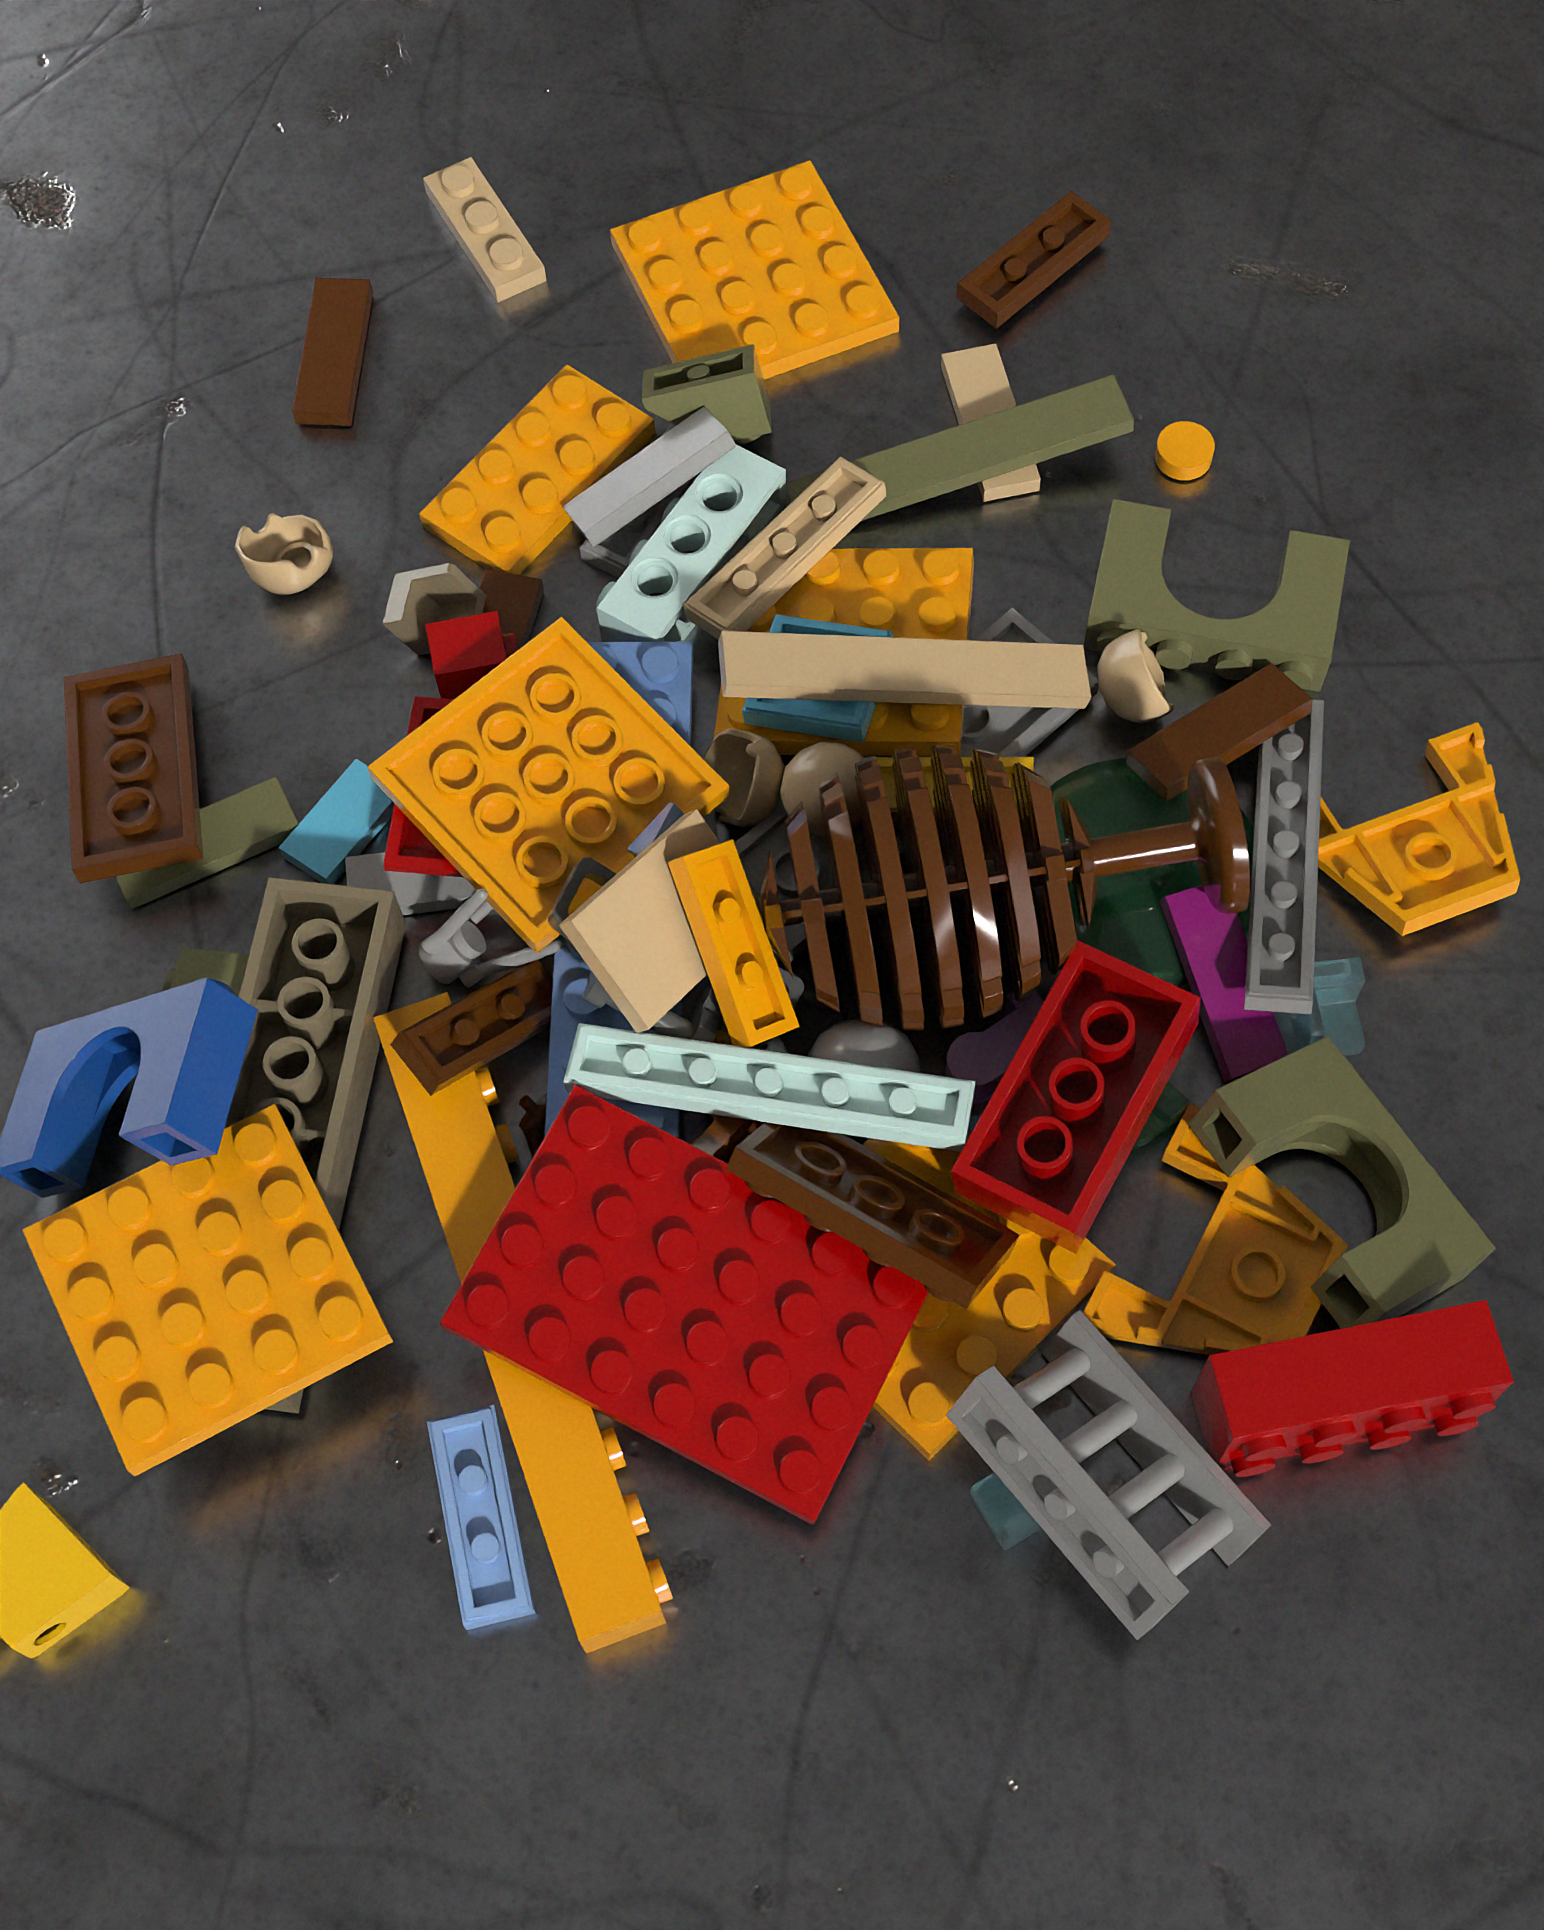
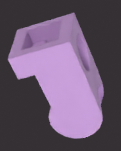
(988, 1054)

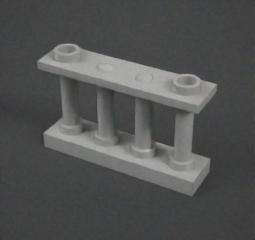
(1072, 1507)

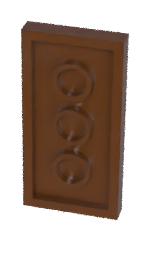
(131, 769)
(877, 1207)

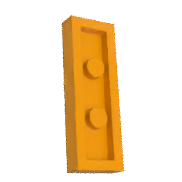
(733, 944)

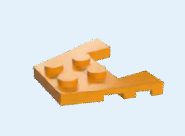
(1432, 854)
(1245, 1276)

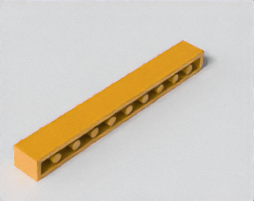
(555, 1436)

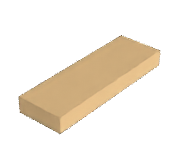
(980, 389)

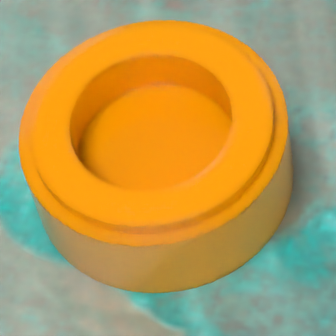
(1184, 450)

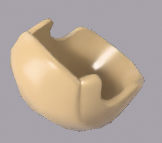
(285, 553)
(1132, 679)
(751, 770)
(809, 770)

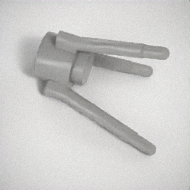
(458, 947)

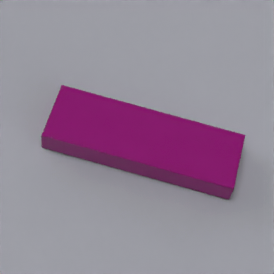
(1215, 965)

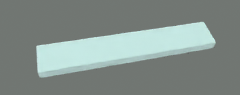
(771, 1087)

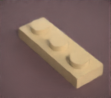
(484, 229)

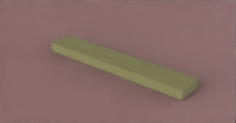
(993, 445)

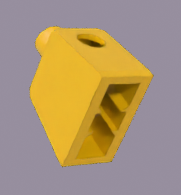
(47, 1575)

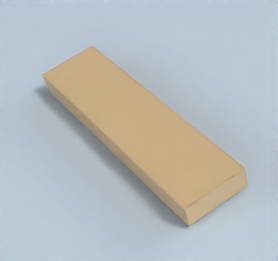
(785, 549)

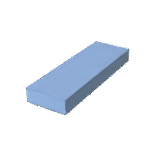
(480, 1518)

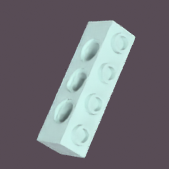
(751, 496)

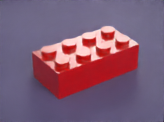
(1076, 1096)
(1350, 1388)

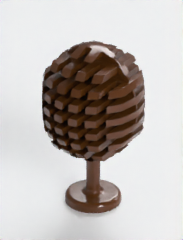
(994, 873)

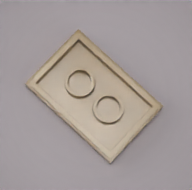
(638, 930)

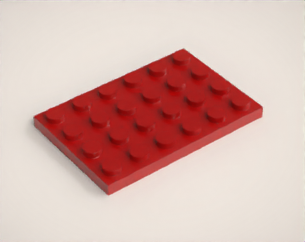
(686, 1305)

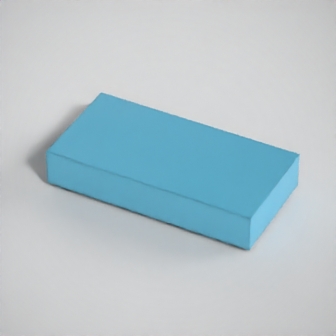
(338, 825)

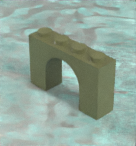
(1290, 631)
(1324, 1106)

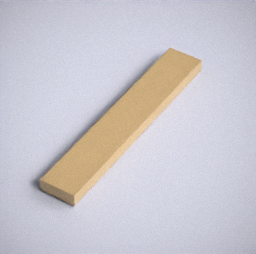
(902, 670)

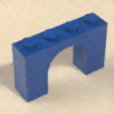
(187, 1067)

